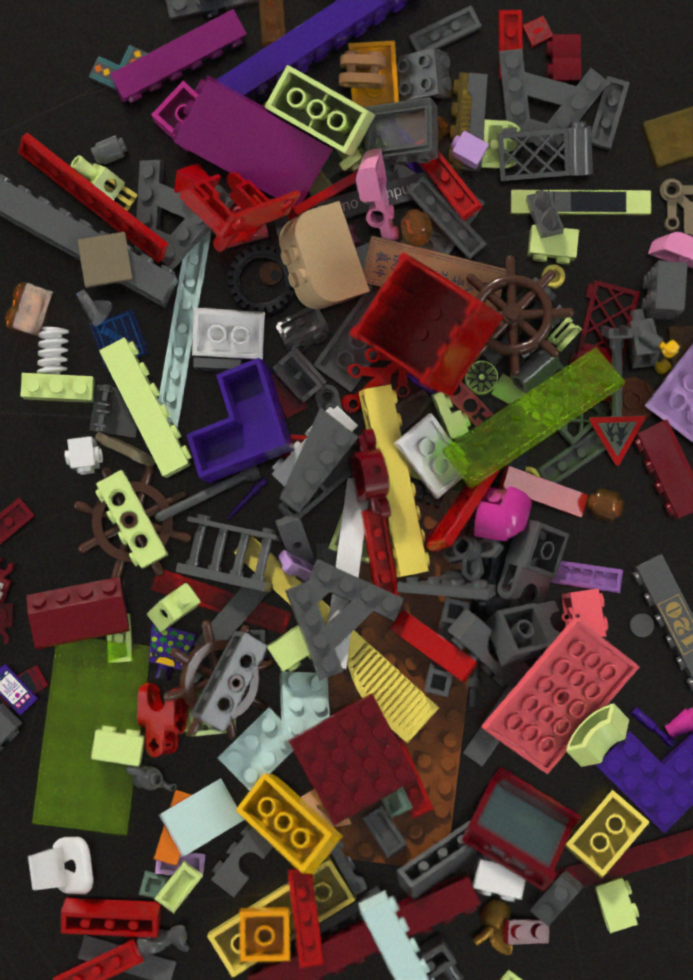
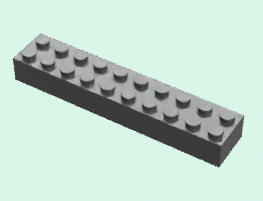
(63, 232)

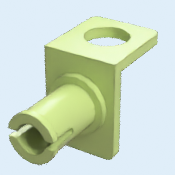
(97, 175)

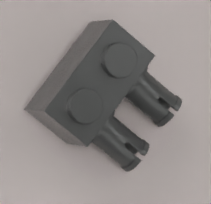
(439, 958)

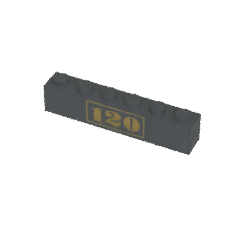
(670, 607)

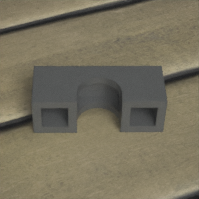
(230, 874)

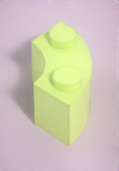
(597, 735)

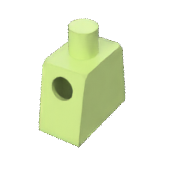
(176, 606)

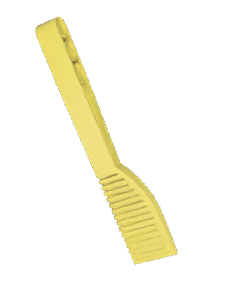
(398, 698)

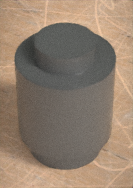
(109, 150)

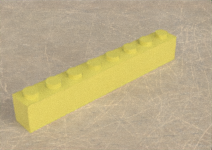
(403, 525)

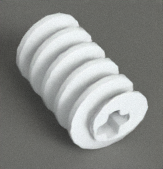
(52, 350)

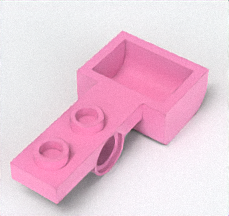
(371, 186)
(673, 248)

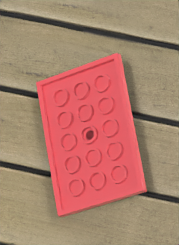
(558, 693)

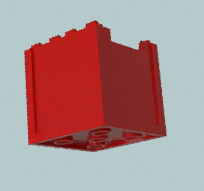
(427, 324)

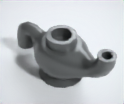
(149, 778)

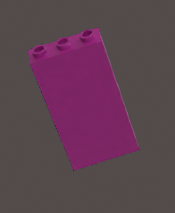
(250, 141)

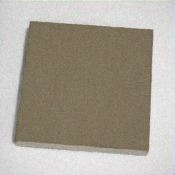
(105, 259)

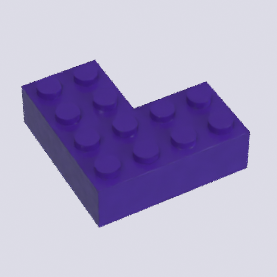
(254, 426)
(656, 788)

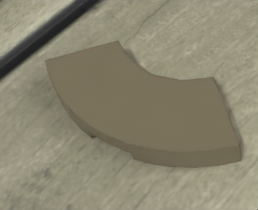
(125, 449)

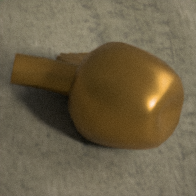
(493, 918)

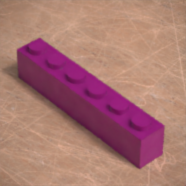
(178, 56)

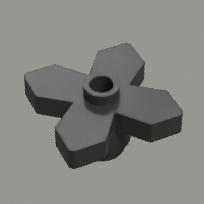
(471, 551)

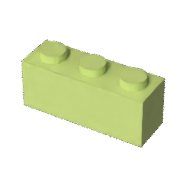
(58, 387)

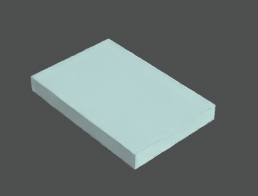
(201, 817)

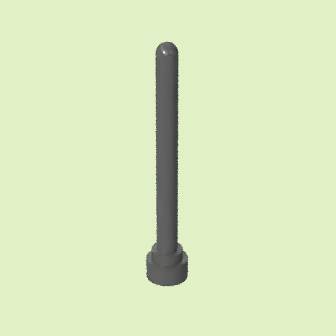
(250, 474)

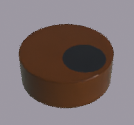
(270, 273)

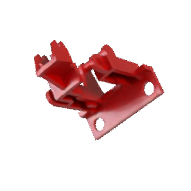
(201, 197)

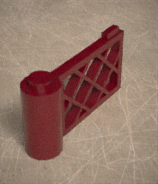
(584, 348)

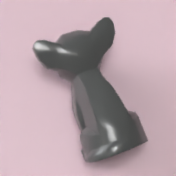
(176, 935)

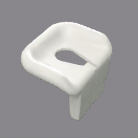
(49, 870)

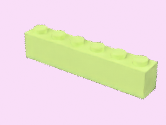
(145, 407)

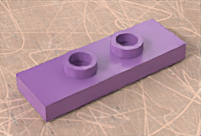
(589, 577)

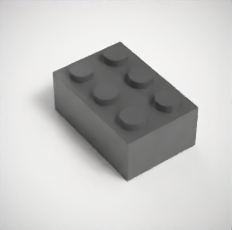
(665, 290)

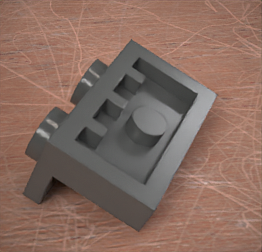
(303, 329)

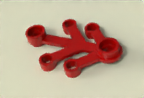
(381, 376)

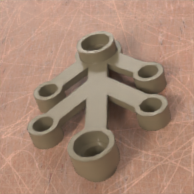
(678, 197)

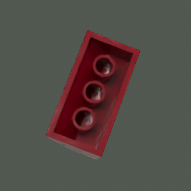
(668, 466)
(77, 613)

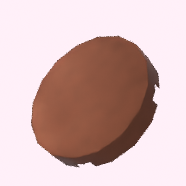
(634, 397)

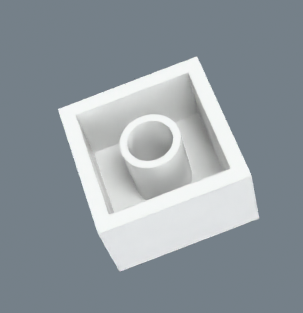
(492, 877)

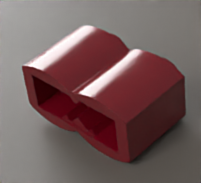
(565, 58)

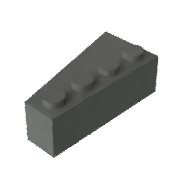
(320, 454)

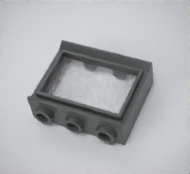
(404, 131)

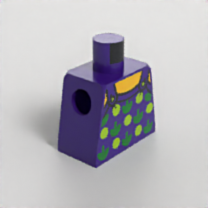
(161, 645)

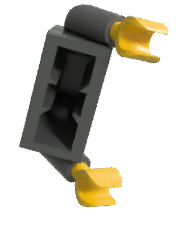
(646, 344)

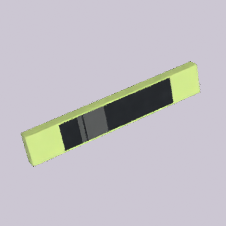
(589, 202)

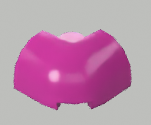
(502, 513)

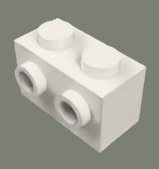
(84, 455)

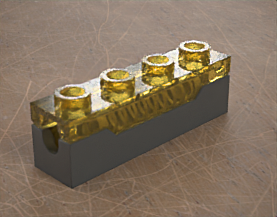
(468, 111)

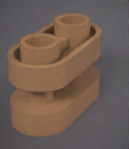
(354, 61)

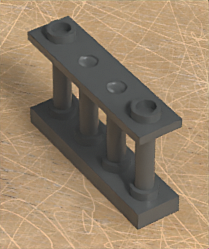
(214, 570)

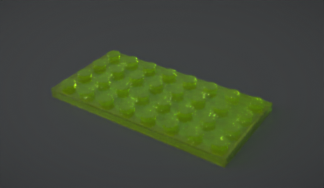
(84, 697)

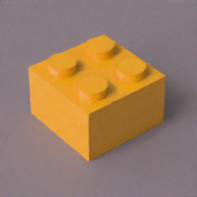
(264, 934)

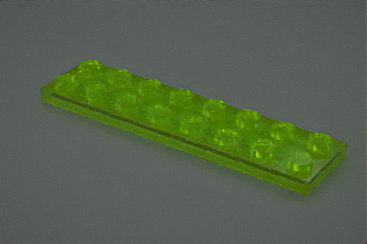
(533, 417)

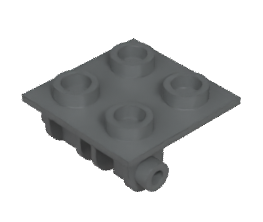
(111, 413)

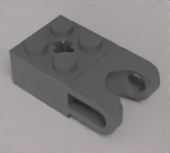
(532, 562)
(522, 631)

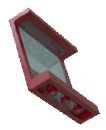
(520, 828)

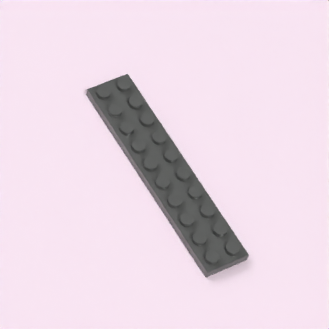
(345, 348)

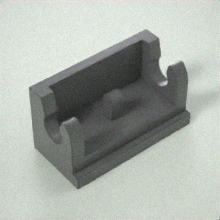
(298, 375)

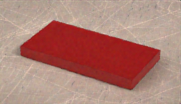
(459, 514)

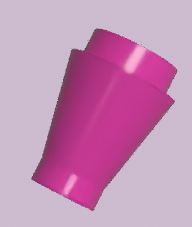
(681, 724)

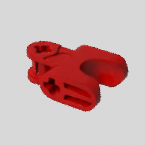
(161, 721)

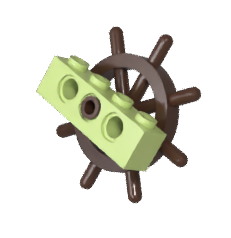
(131, 520)

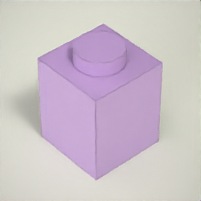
(468, 149)

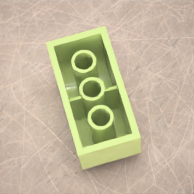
(319, 111)

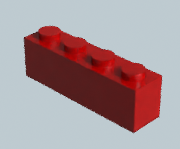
(110, 917)

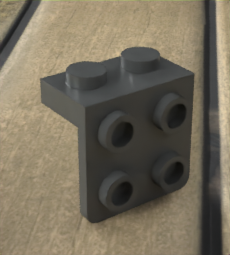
(424, 75)

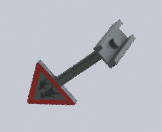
(617, 430)

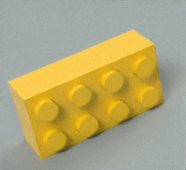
(289, 823)

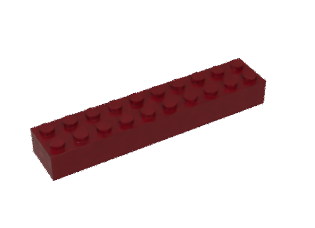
(356, 941)

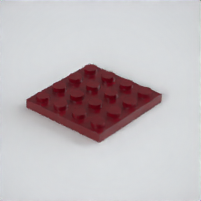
(352, 759)

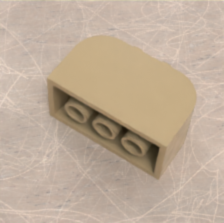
(322, 258)

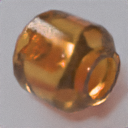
(416, 227)
(606, 505)

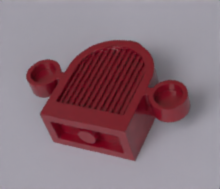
(370, 474)

